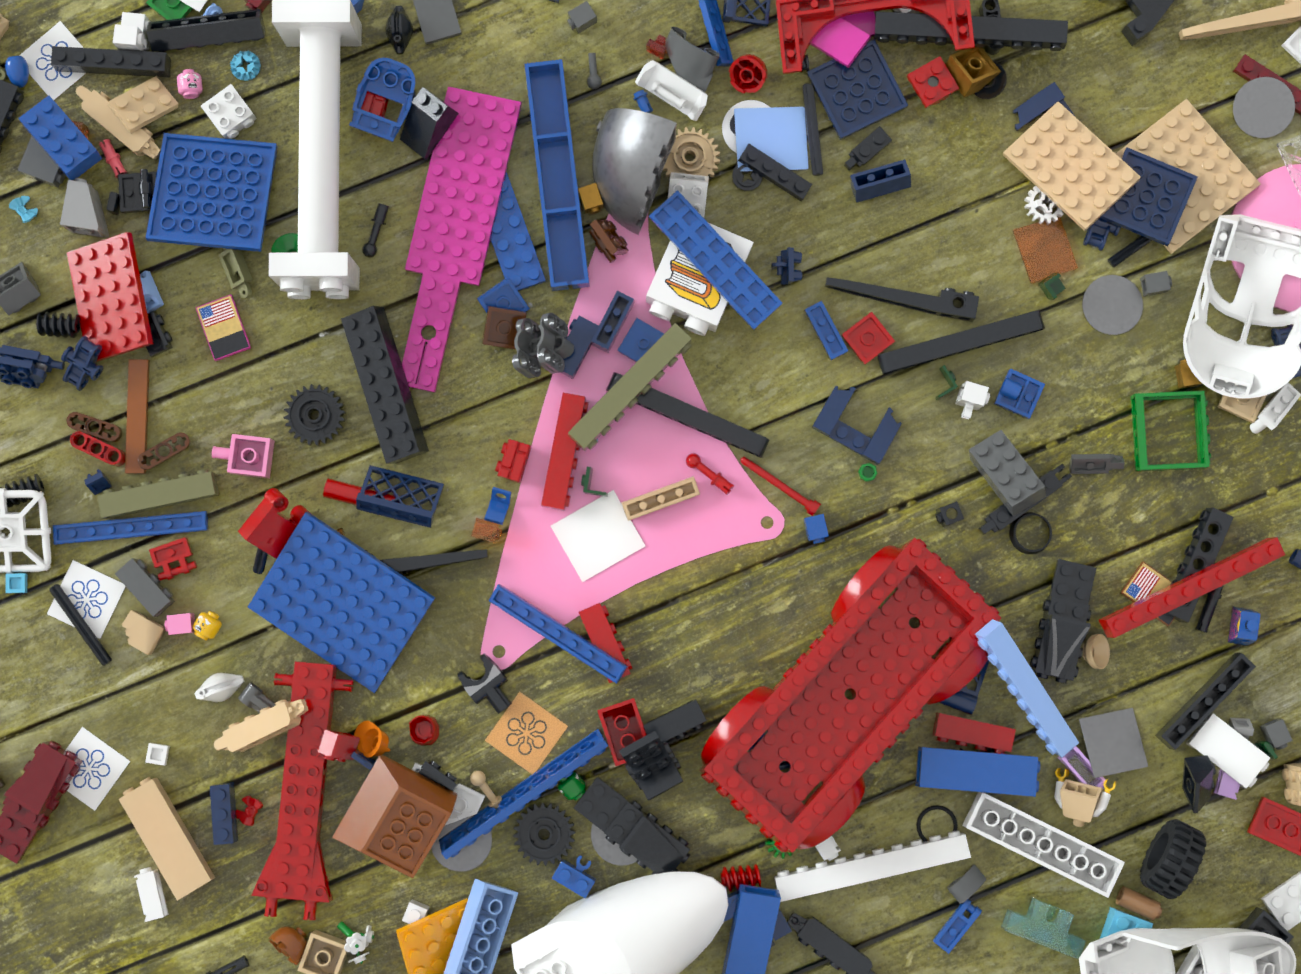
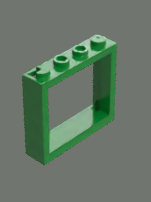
(1139, 432)

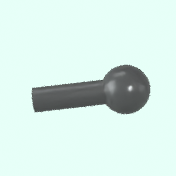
(594, 80)

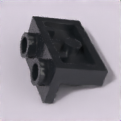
(160, 337)

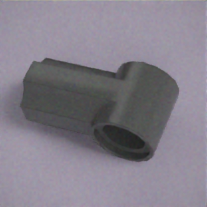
(254, 698)

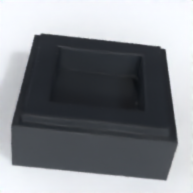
(113, 204)

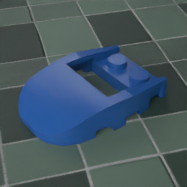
(391, 81)

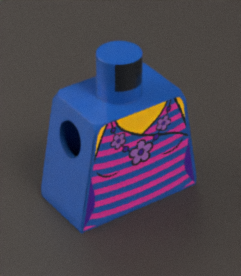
(1244, 626)

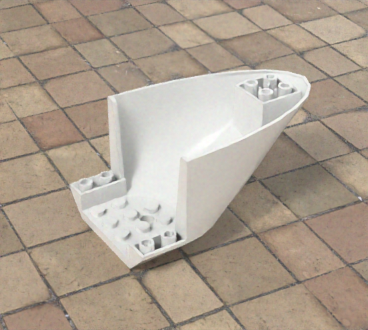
(629, 928)

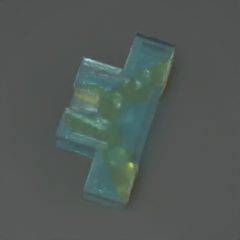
(1045, 926)

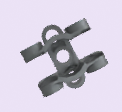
(543, 347)

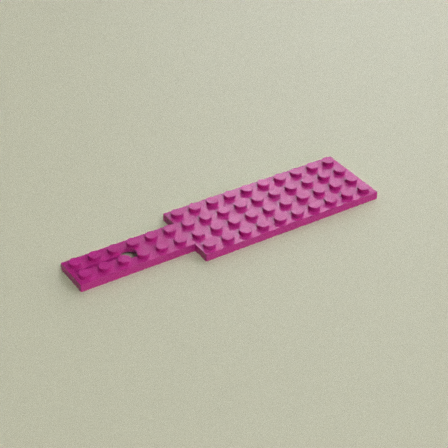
(456, 221)

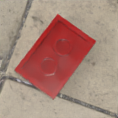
(1277, 825)

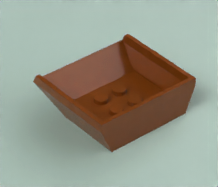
(396, 816)

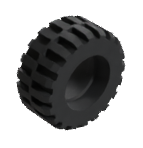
(1173, 859)

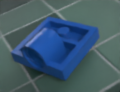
(1019, 393)

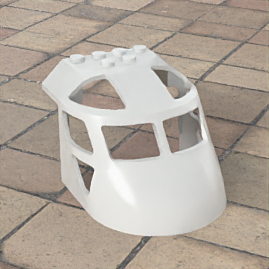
(1231, 365)

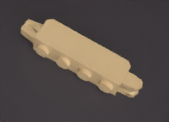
(97, 107)
(262, 727)

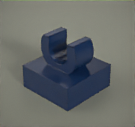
(97, 482)

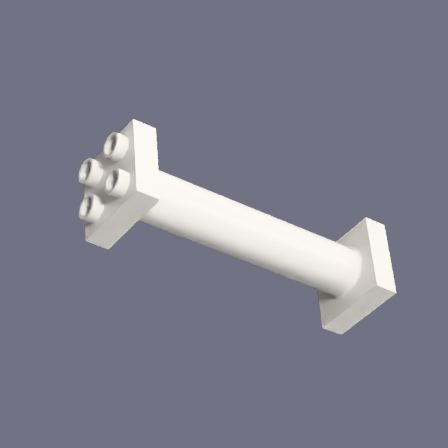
(319, 31)

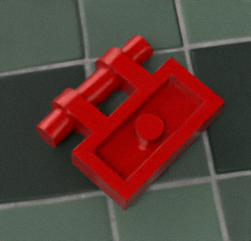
(172, 552)

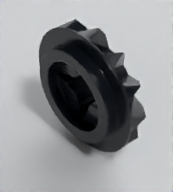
(748, 184)

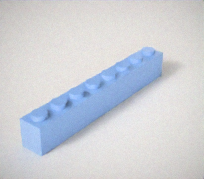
(1027, 688)

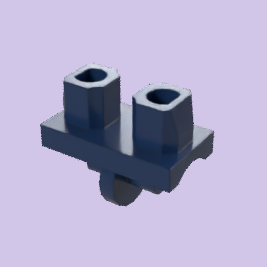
(785, 266)

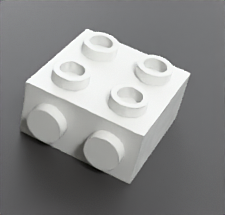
(229, 112)
(692, 188)

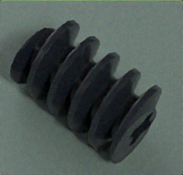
(58, 326)
(36, 485)

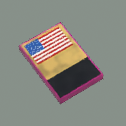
(223, 327)

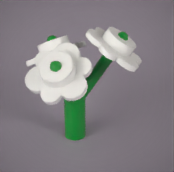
(356, 941)

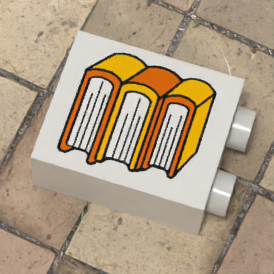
(686, 293)

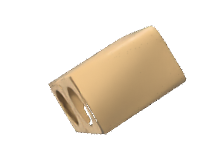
(143, 632)

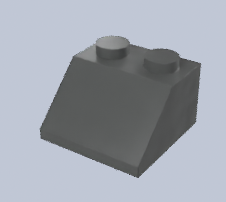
(17, 289)

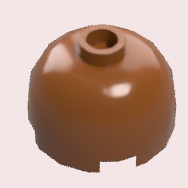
(289, 942)

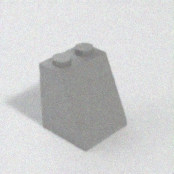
(83, 210)

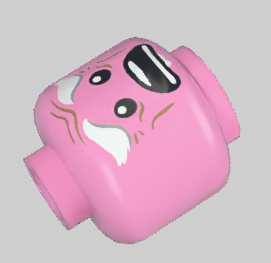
(189, 84)

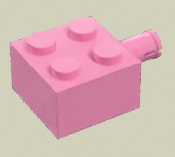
(247, 455)

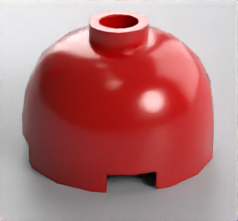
(748, 73)

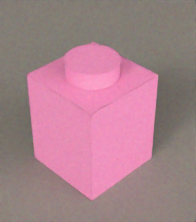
(180, 624)

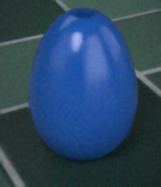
(17, 70)

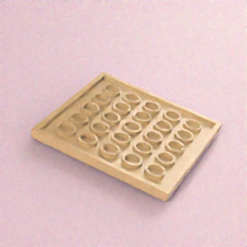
(1192, 145)

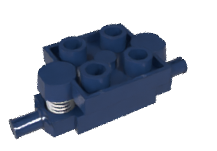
(25, 366)

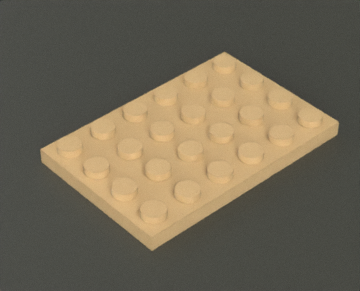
(1071, 166)

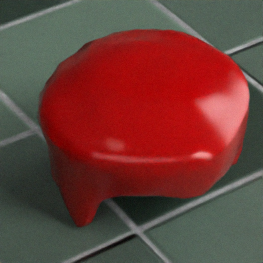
(424, 730)

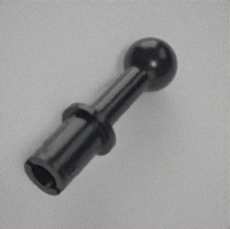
(369, 249)

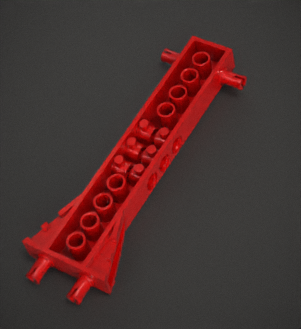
(297, 860)

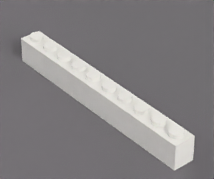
(872, 866)

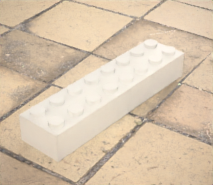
(1043, 844)

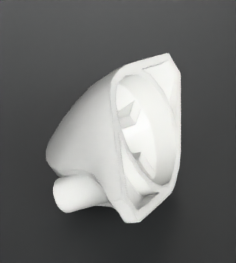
(219, 687)

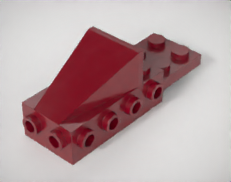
(35, 797)

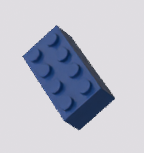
(60, 138)

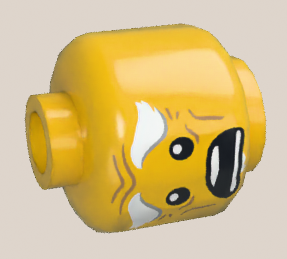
(207, 625)

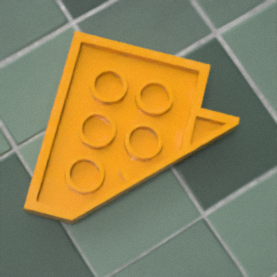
(429, 940)

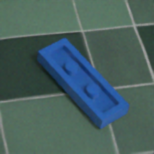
(826, 330)

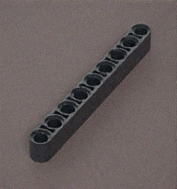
(961, 342)
(700, 420)

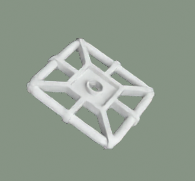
(18, 533)

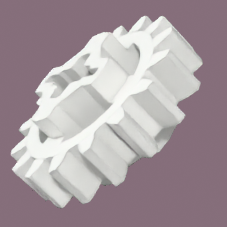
(1046, 212)

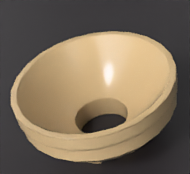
(1096, 651)

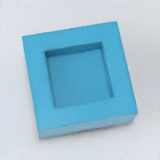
(16, 583)

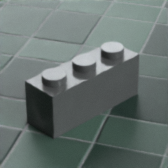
(145, 587)

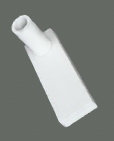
(1276, 409)

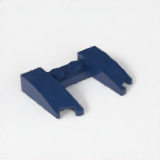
(1039, 105)
(867, 447)

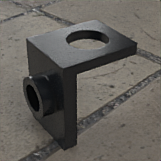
(942, 518)

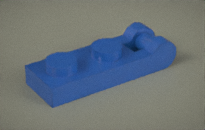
(956, 926)

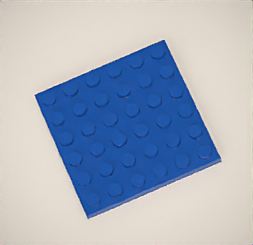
(212, 192)

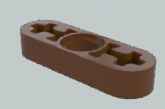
(105, 436)
(164, 443)

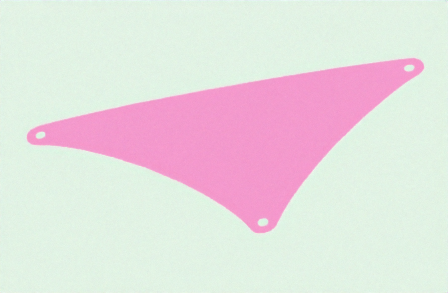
(632, 459)

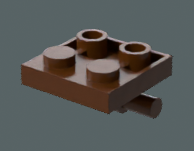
(607, 239)

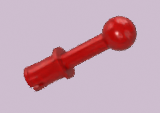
(694, 461)

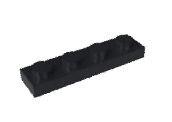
(775, 172)

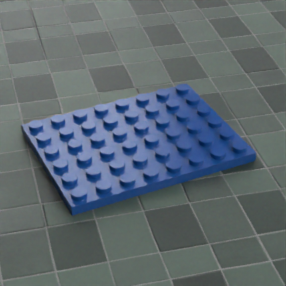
(341, 602)

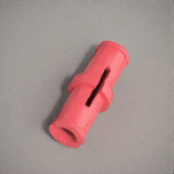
(112, 157)

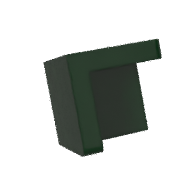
(1052, 286)

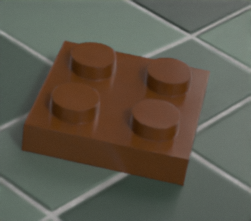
(501, 327)

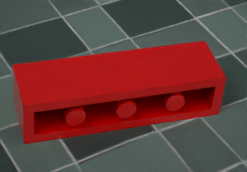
(602, 633)
(973, 732)

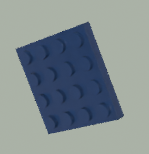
(857, 94)
(1155, 201)

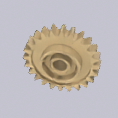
(699, 147)

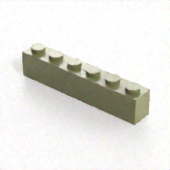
(157, 495)

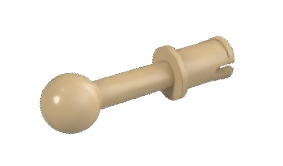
(478, 779)

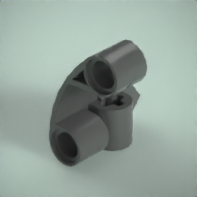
(690, 61)

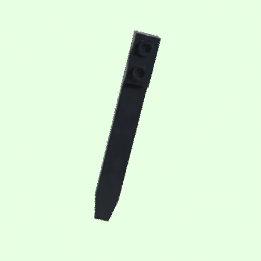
(936, 305)
(426, 561)

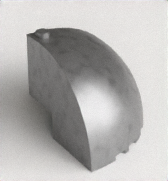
(630, 162)

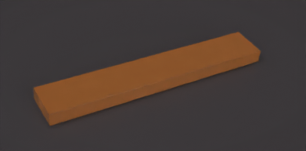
(137, 414)

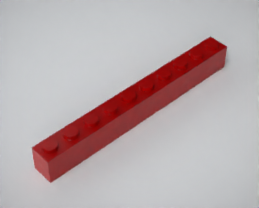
(1191, 587)

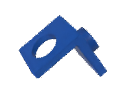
(498, 506)

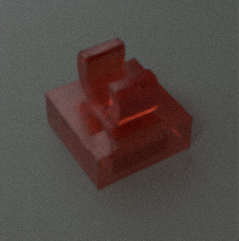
(657, 47)

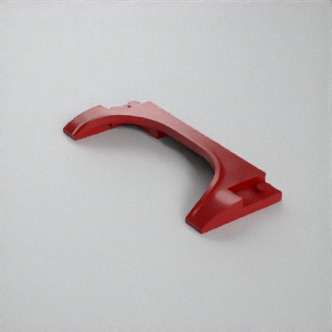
(803, 19)

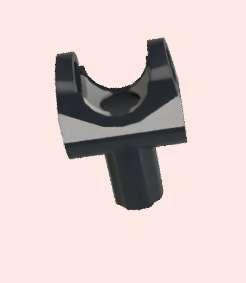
(488, 686)

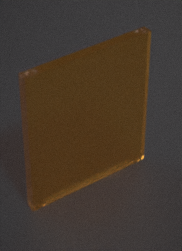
(1044, 249)

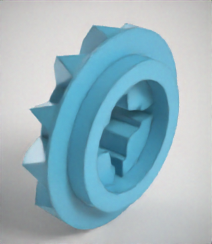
(253, 68)

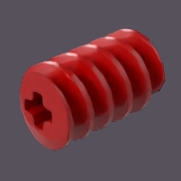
(738, 877)

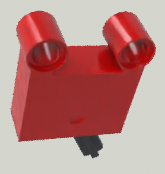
(270, 528)

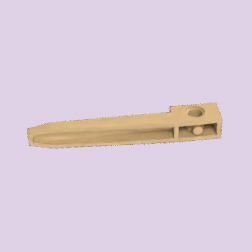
(1259, 19)

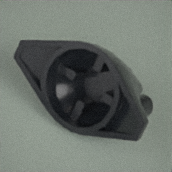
(399, 29)

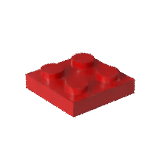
(868, 338)

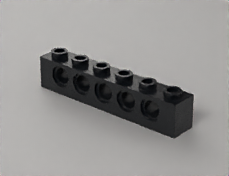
(1220, 522)

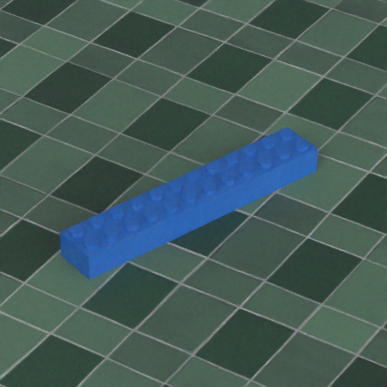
(556, 175)

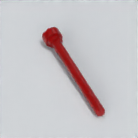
(811, 506)

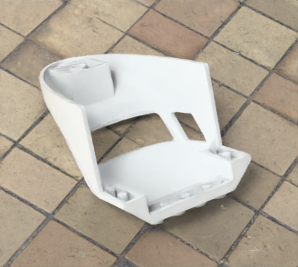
(1220, 951)

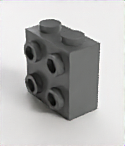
(40, 166)

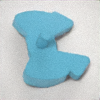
(18, 205)

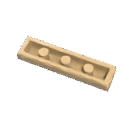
(660, 498)

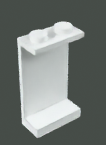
(1229, 750)

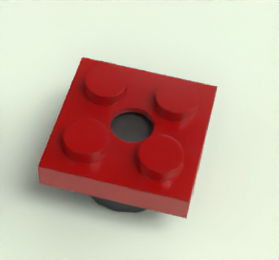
(932, 82)

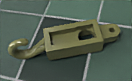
(234, 262)

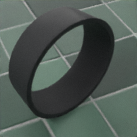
(1012, 533)

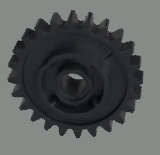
(301, 409)
(540, 848)

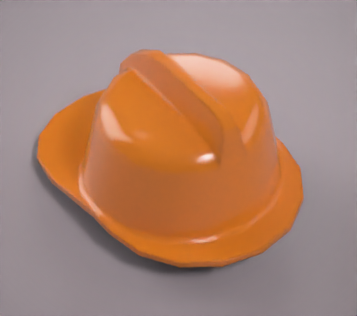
(372, 740)

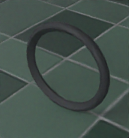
(933, 808)

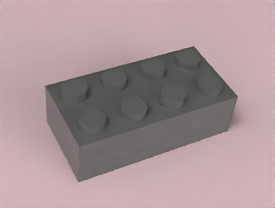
(1007, 473)

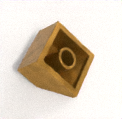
(972, 70)

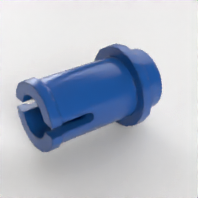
(643, 102)

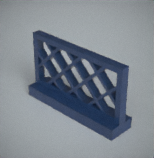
(730, 7)
(409, 513)

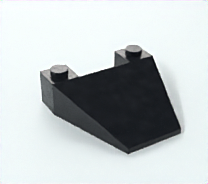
(1148, 15)

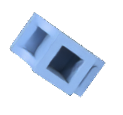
(151, 294)

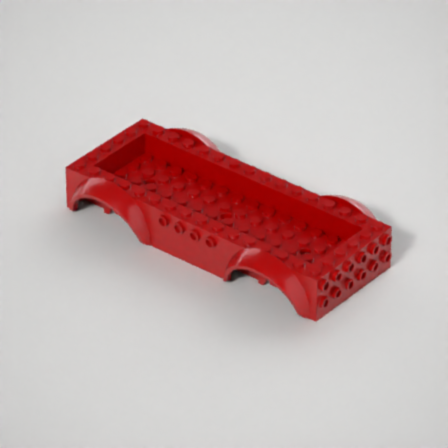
(838, 738)

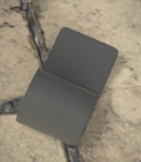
(967, 885)

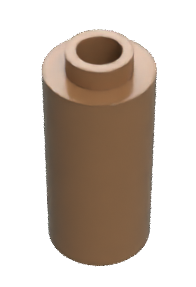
(1138, 903)

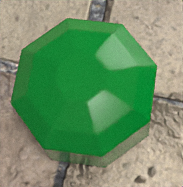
(867, 472)

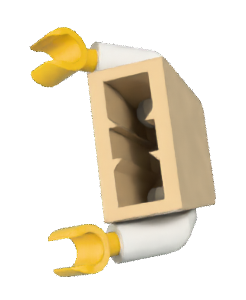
(1079, 799)

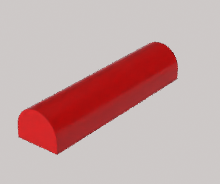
(347, 492)

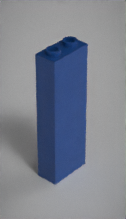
(977, 771)
(751, 930)

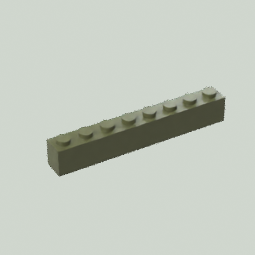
(629, 387)

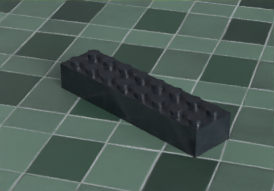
(384, 385)

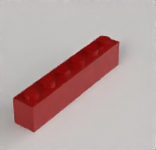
(563, 453)

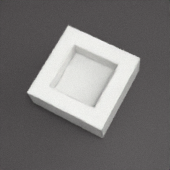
(157, 754)

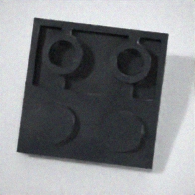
(136, 191)

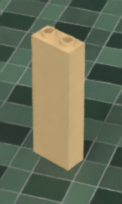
(166, 837)

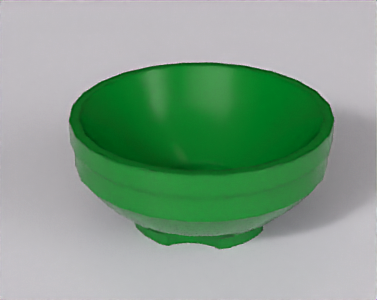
(286, 244)

